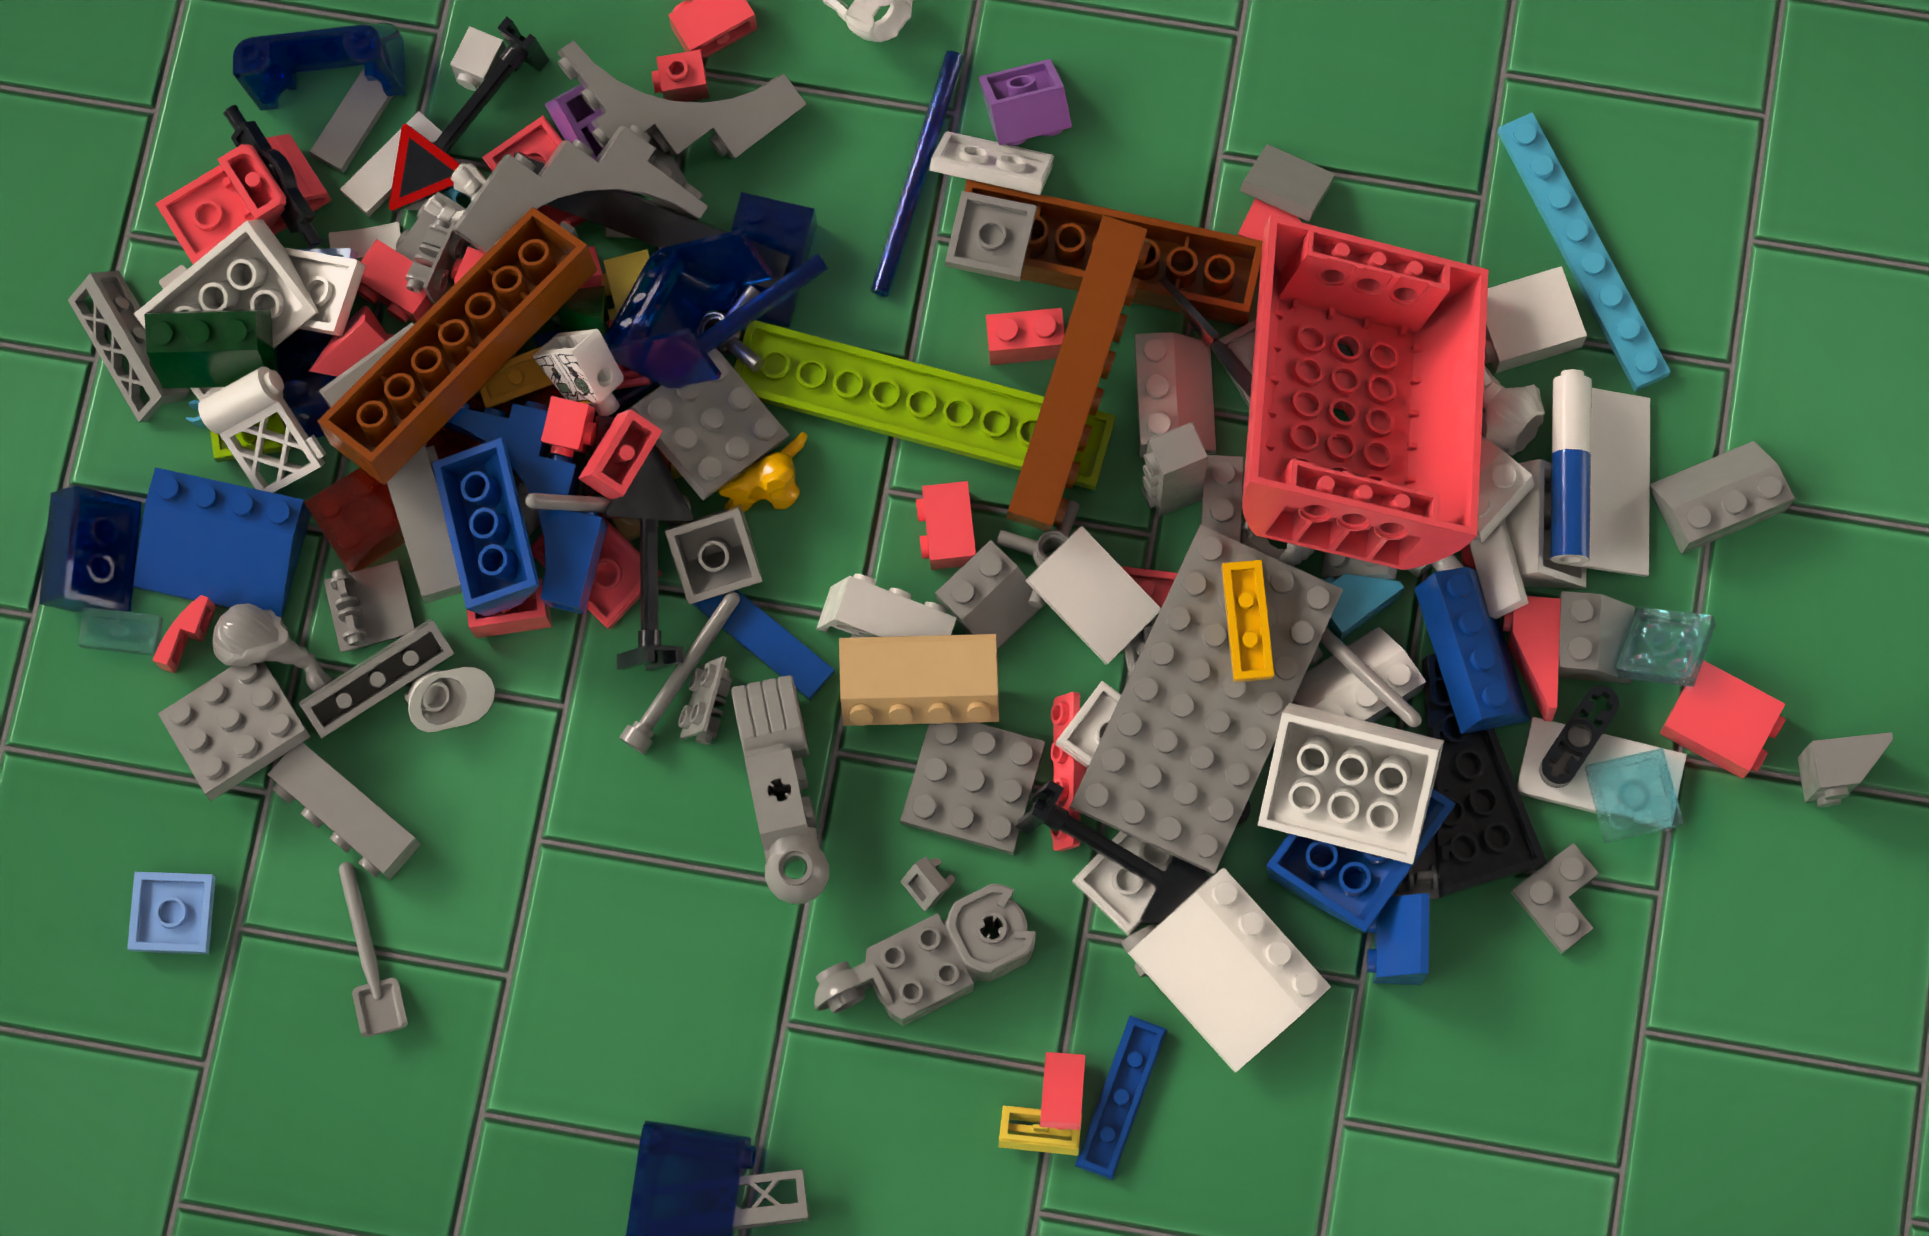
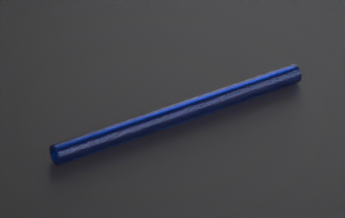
(917, 174)
(737, 321)

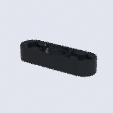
(1585, 708)

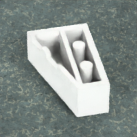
(874, 612)

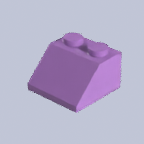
(1025, 102)

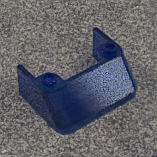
(671, 298)

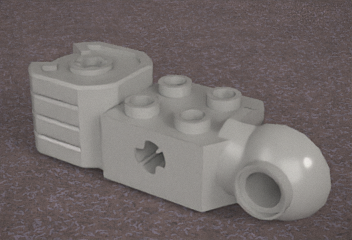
(773, 752)
(934, 958)

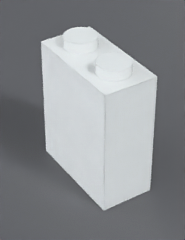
(1531, 320)

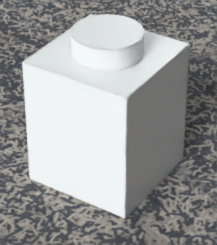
(476, 58)

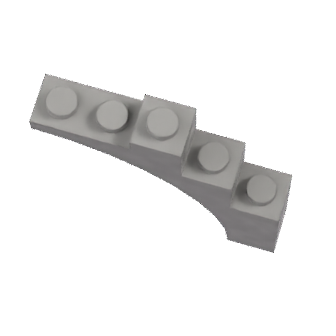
(676, 124)
(570, 170)

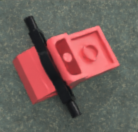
(253, 182)

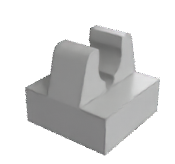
(926, 883)

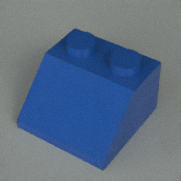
(1401, 941)

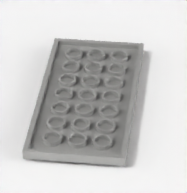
(1183, 732)

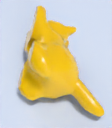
(767, 479)

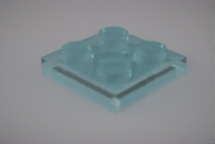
(1665, 646)
(1633, 795)

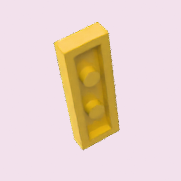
(1247, 621)

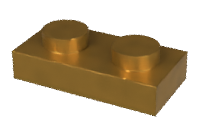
(514, 379)

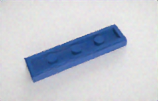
(772, 644)
(1120, 1097)

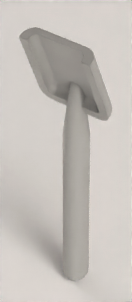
(379, 1002)

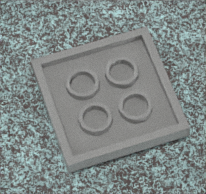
(712, 428)
(233, 727)
(973, 784)

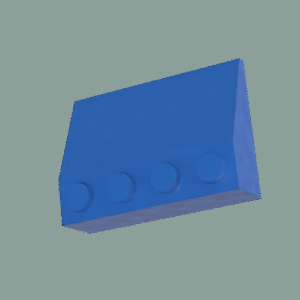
(219, 541)
(1345, 880)

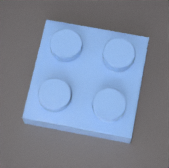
(171, 913)

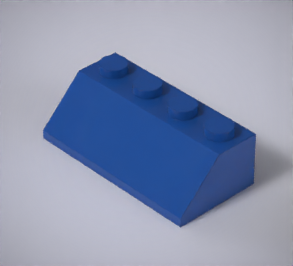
(486, 528)
(1471, 652)

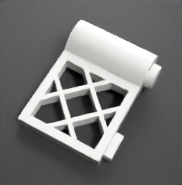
(253, 401)

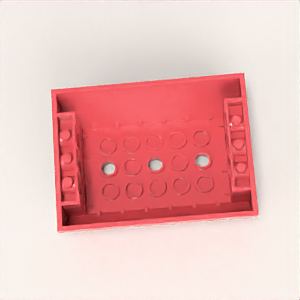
(1407, 465)

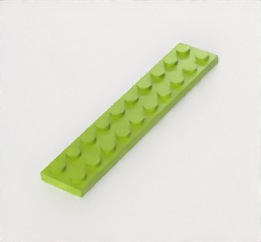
(906, 399)

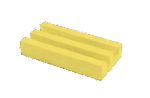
(1035, 1137)

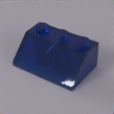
(90, 550)

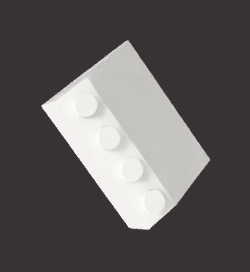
(240, 274)
(1350, 782)
(1229, 969)

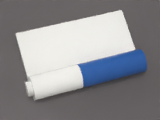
(1599, 477)

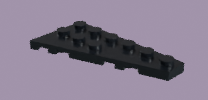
(1489, 827)

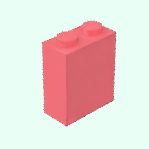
(1724, 720)

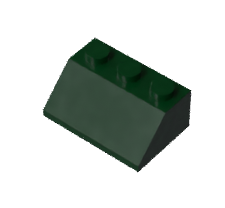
(208, 346)

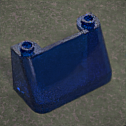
(270, 62)
(687, 1181)

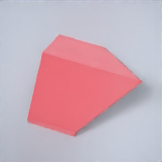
(360, 337)

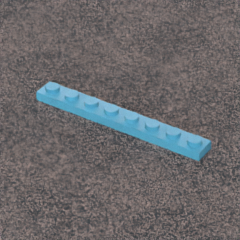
(1583, 252)

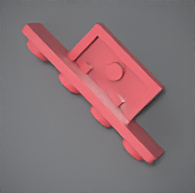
(1066, 770)

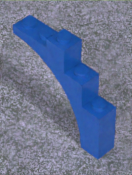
(570, 537)

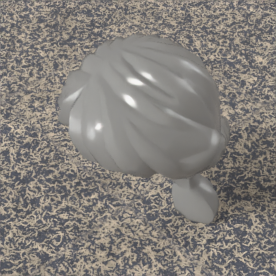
(257, 635)

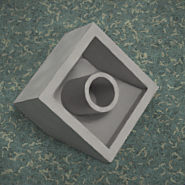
(714, 554)
(988, 595)
(1592, 636)
(1838, 765)

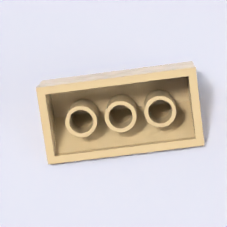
(919, 679)

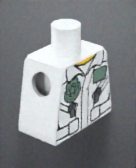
(582, 368)

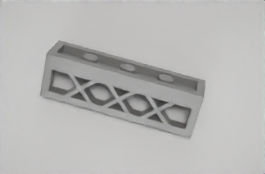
(116, 307)
(777, 1213)

